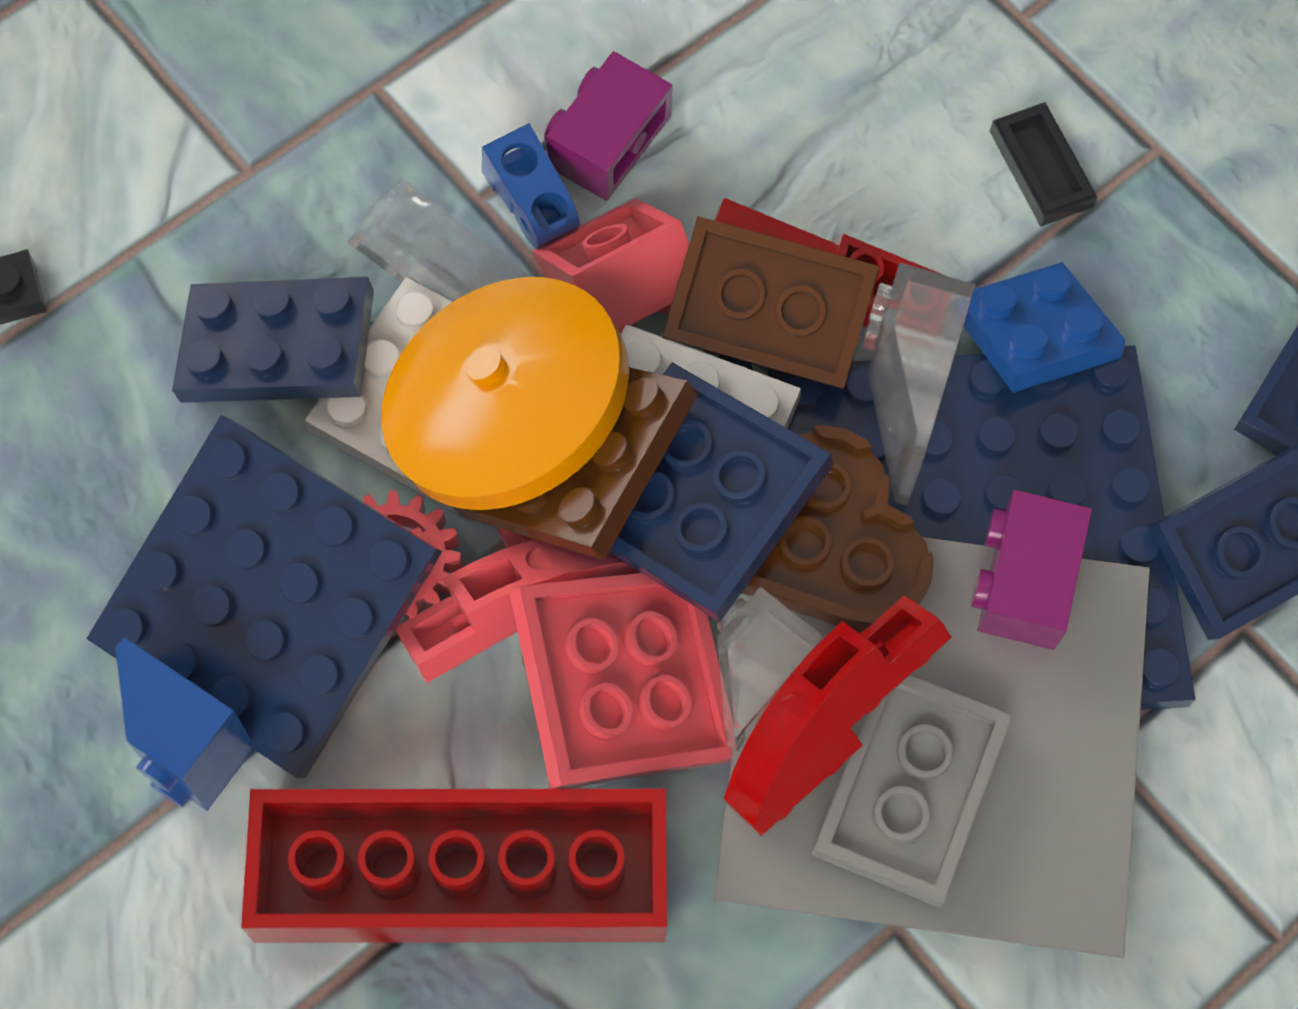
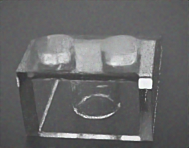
(914, 344)

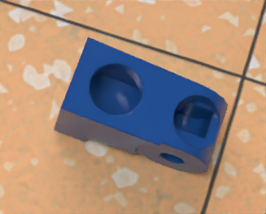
(529, 186)

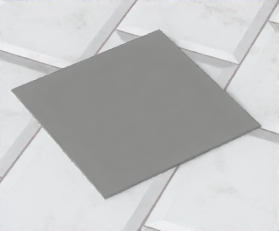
(1059, 807)

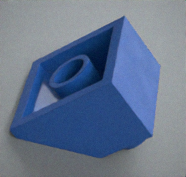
(179, 731)

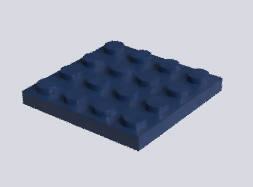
(268, 591)

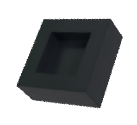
(19, 288)

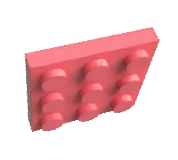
(619, 679)

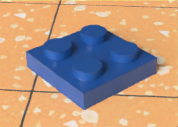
(1041, 327)

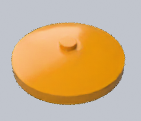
(505, 393)

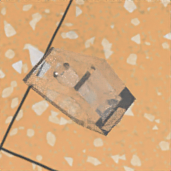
(757, 654)

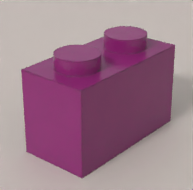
(608, 124)
(1032, 569)

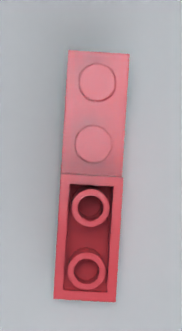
(481, 605)

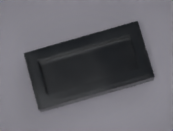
(1043, 164)

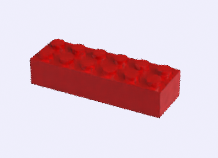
(455, 866)

